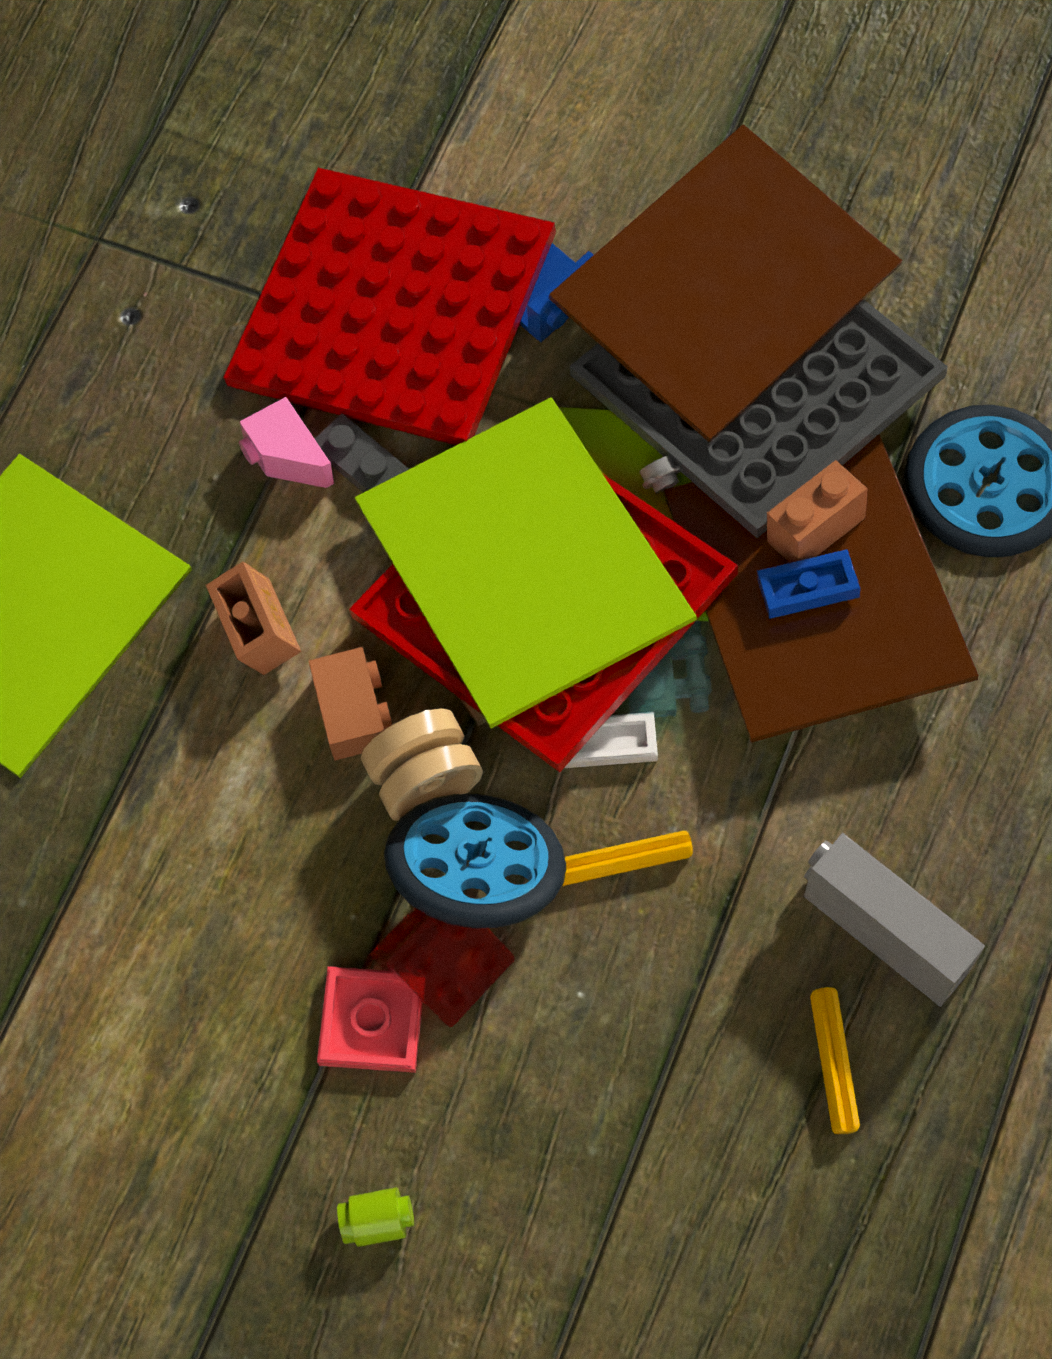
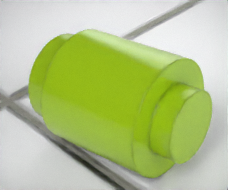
(375, 1217)

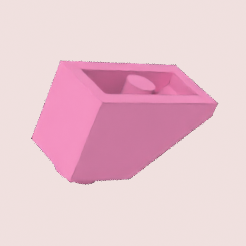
(284, 446)

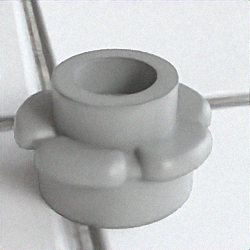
(660, 474)

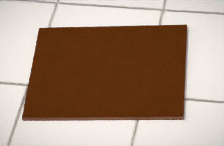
(725, 282)
(841, 655)

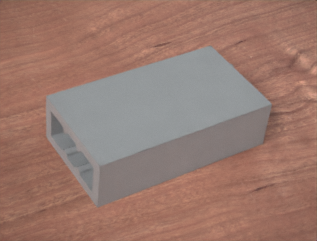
(890, 918)

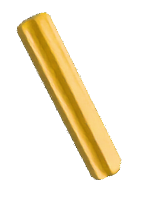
(627, 857)
(834, 1061)

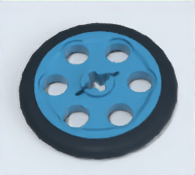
(958, 524)
(443, 897)

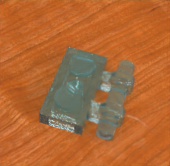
(659, 688)

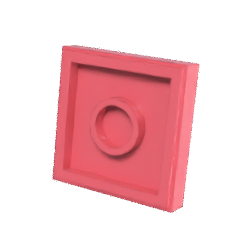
(369, 1021)

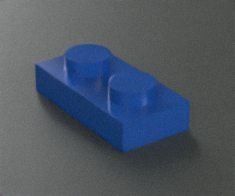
(808, 583)

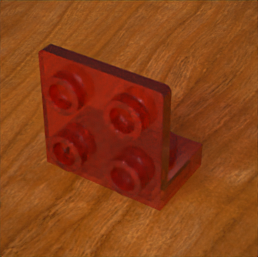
(443, 962)

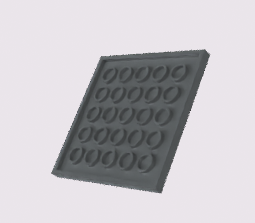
(806, 420)

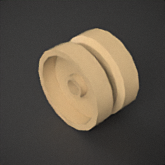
(420, 761)

